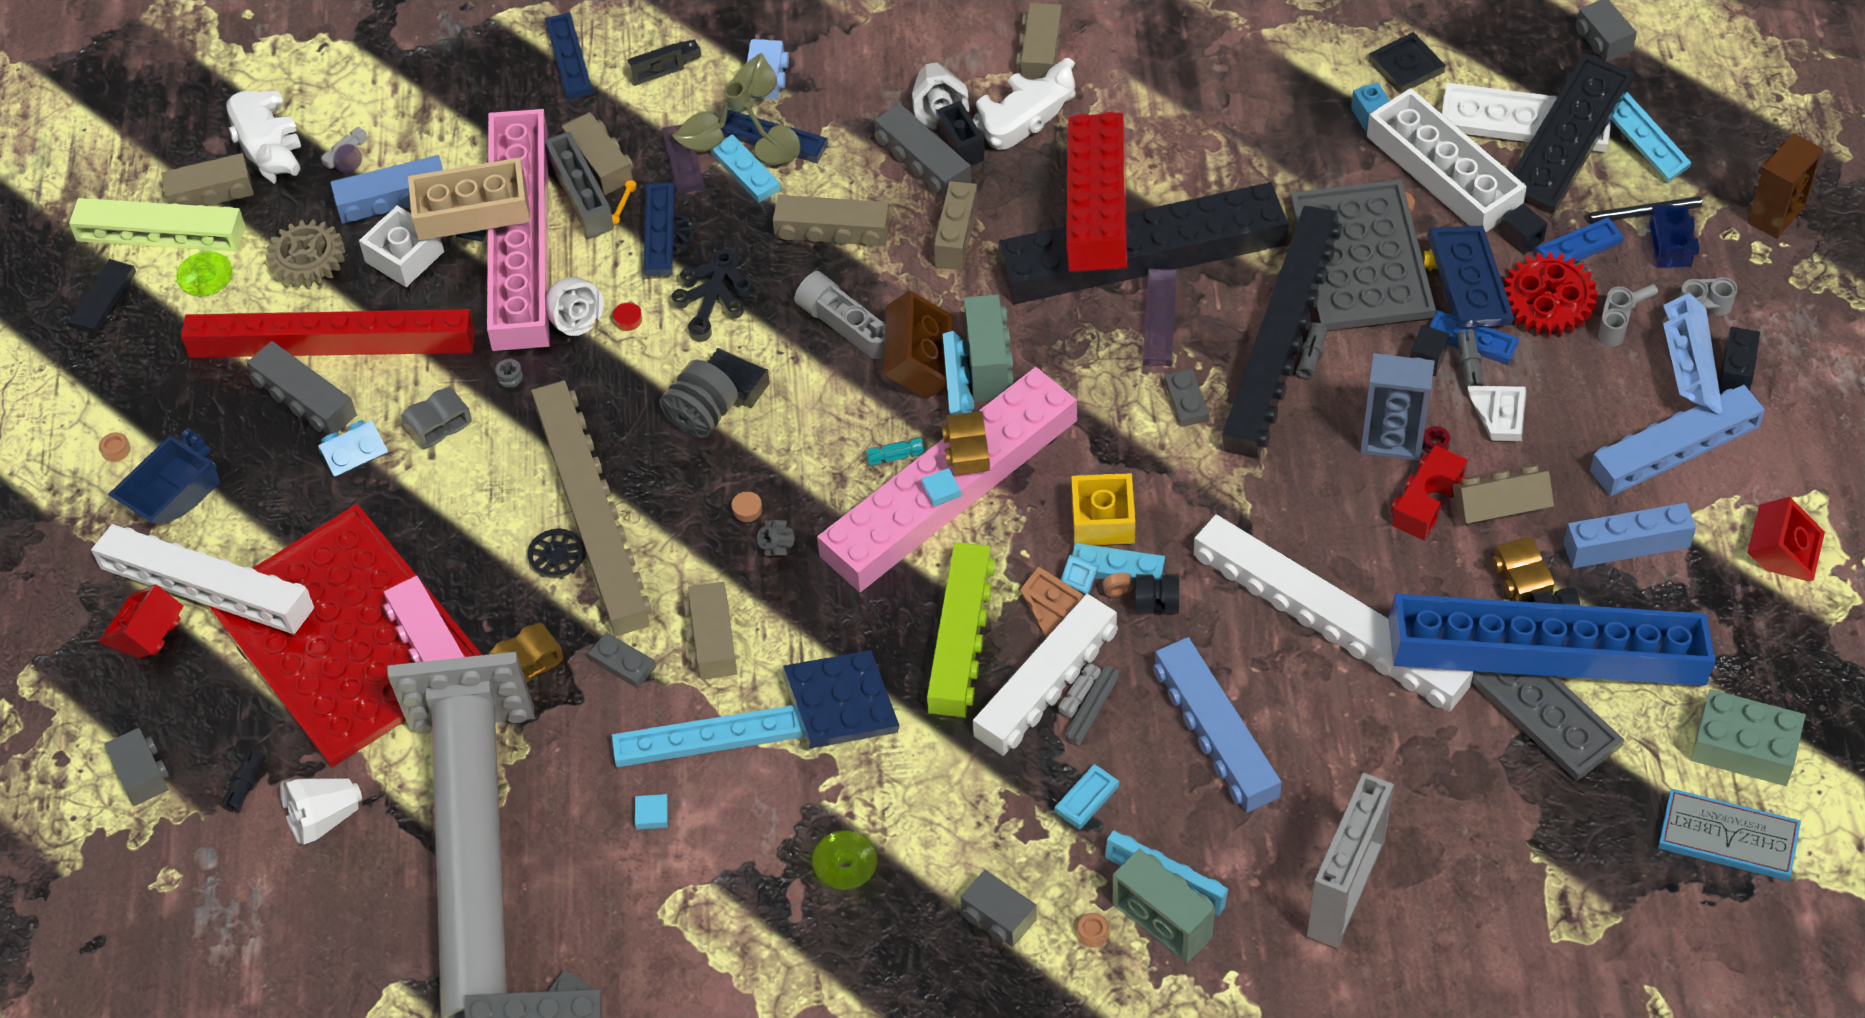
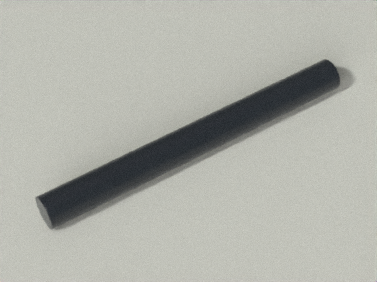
(1641, 210)

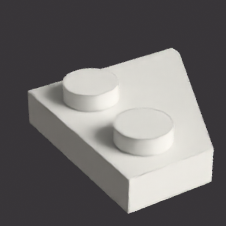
(1500, 410)

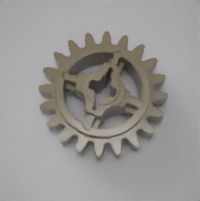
(305, 258)

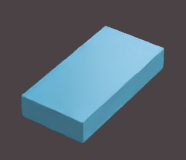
(1087, 796)

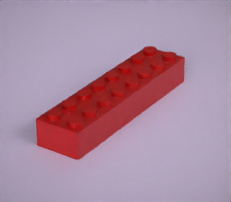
(1096, 192)

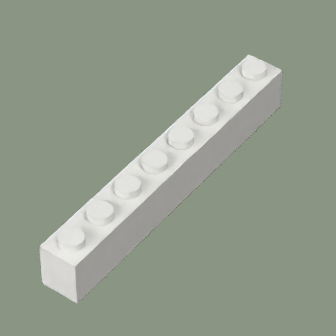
(203, 578)

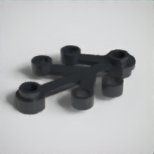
(721, 265)

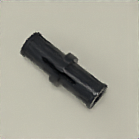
(243, 781)

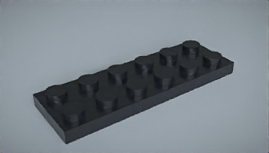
(1571, 130)

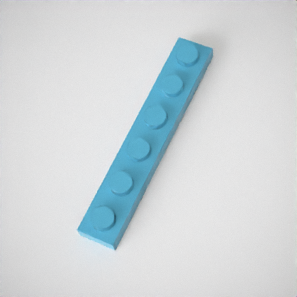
(706, 736)

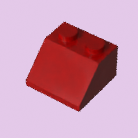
(1786, 540)
(142, 622)

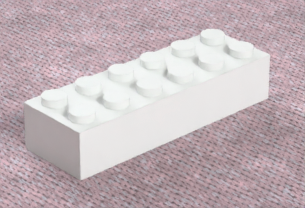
(1445, 160)

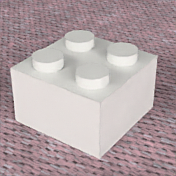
(395, 248)

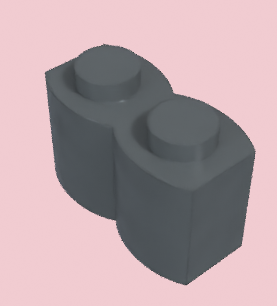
(436, 417)

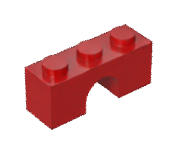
(1437, 473)

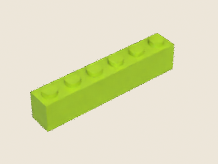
(959, 630)

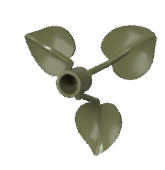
(754, 79)

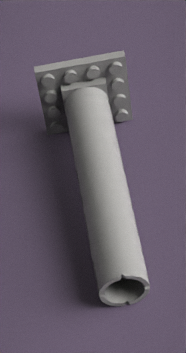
(460, 706)

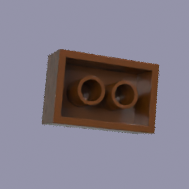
(1784, 185)
(915, 344)

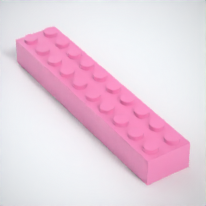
(520, 251)
(900, 513)

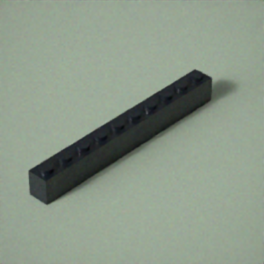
(1281, 332)

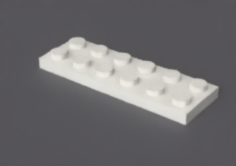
(1501, 113)

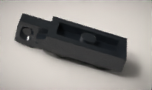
(662, 61)

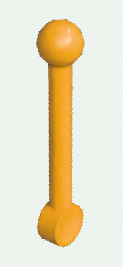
(630, 186)

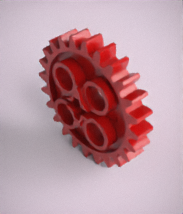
(1550, 294)

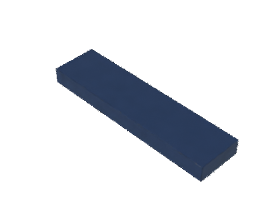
(568, 56)
(745, 131)
(659, 229)

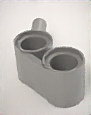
(1715, 294)
(1617, 313)

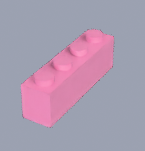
(420, 622)

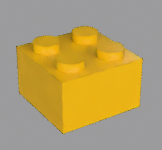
(1103, 509)

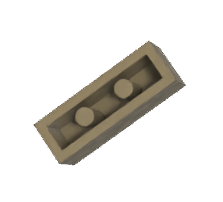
(1040, 40)
(600, 152)
(208, 182)
(956, 225)
(1503, 493)
(710, 630)

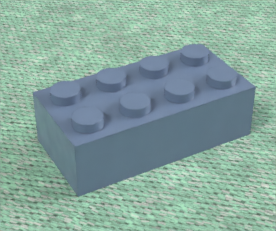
(1397, 406)

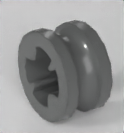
(509, 380)

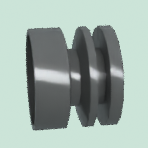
(698, 398)

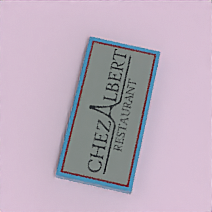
(1729, 834)

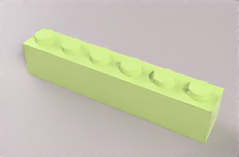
(157, 224)

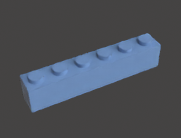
(1675, 441)
(1217, 725)

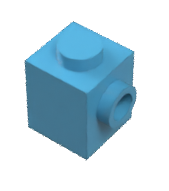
(1367, 100)

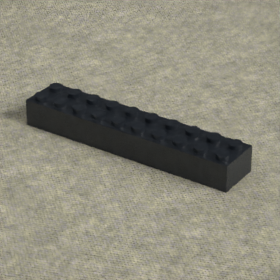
(1157, 238)

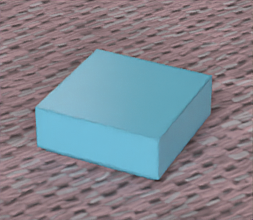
(941, 487)
(1080, 574)
(651, 811)

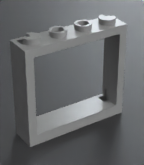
(1350, 860)

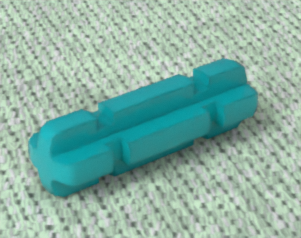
(895, 451)

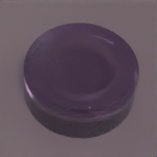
(347, 158)

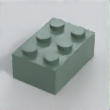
(987, 350)
(1748, 737)
(1163, 905)

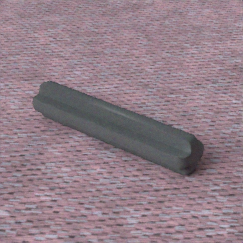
(1092, 705)

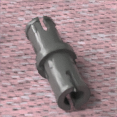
(1314, 339)
(1469, 358)

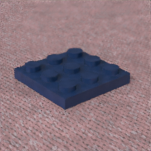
(840, 699)

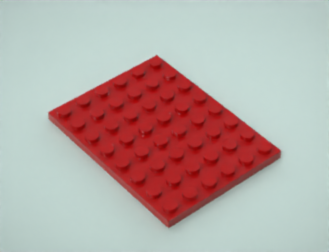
(339, 658)

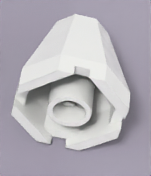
(936, 89)
(318, 805)

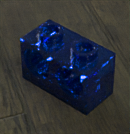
(1673, 236)

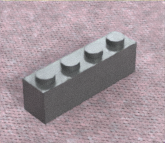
(921, 149)
(579, 184)
(301, 389)

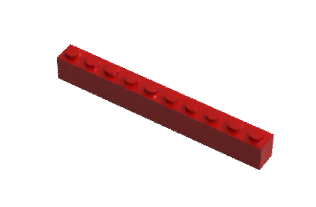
(330, 333)

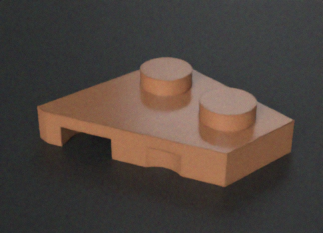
(1049, 599)

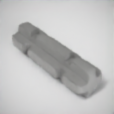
(358, 136)
(1079, 691)

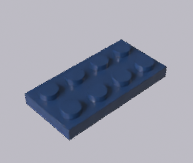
(1470, 276)

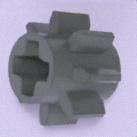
(775, 537)

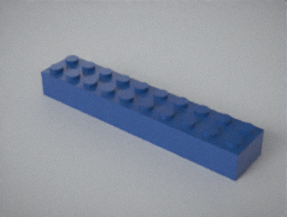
(1550, 639)

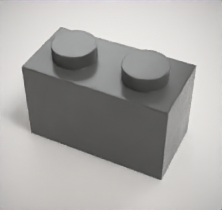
(1605, 30)
(136, 766)
(998, 908)

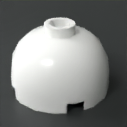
(574, 305)

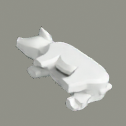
(1026, 108)
(261, 135)

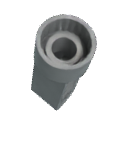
(827, 302)

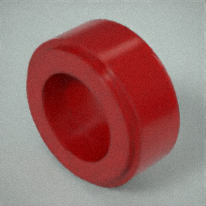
(627, 316)

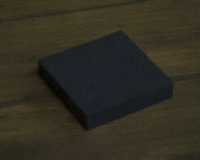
(1406, 62)

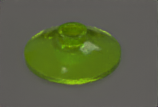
(204, 273)
(842, 848)

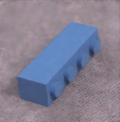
(379, 190)
(1629, 535)

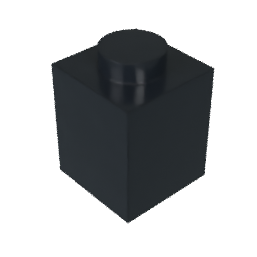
(1523, 228)
(1430, 345)

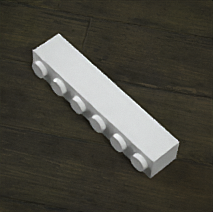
(1045, 675)

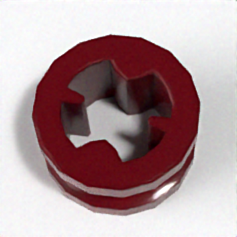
(1435, 432)

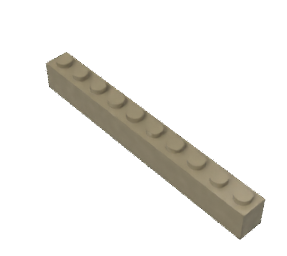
(591, 510)

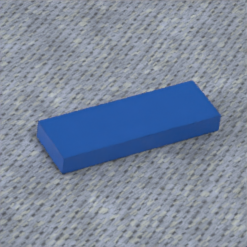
(1583, 241)
(1490, 342)

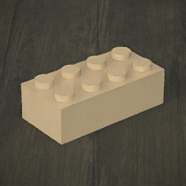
(469, 199)

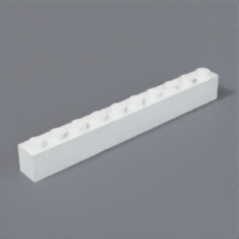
(1321, 607)

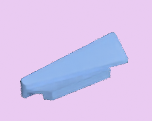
(1692, 352)

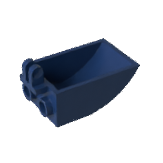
(169, 479)

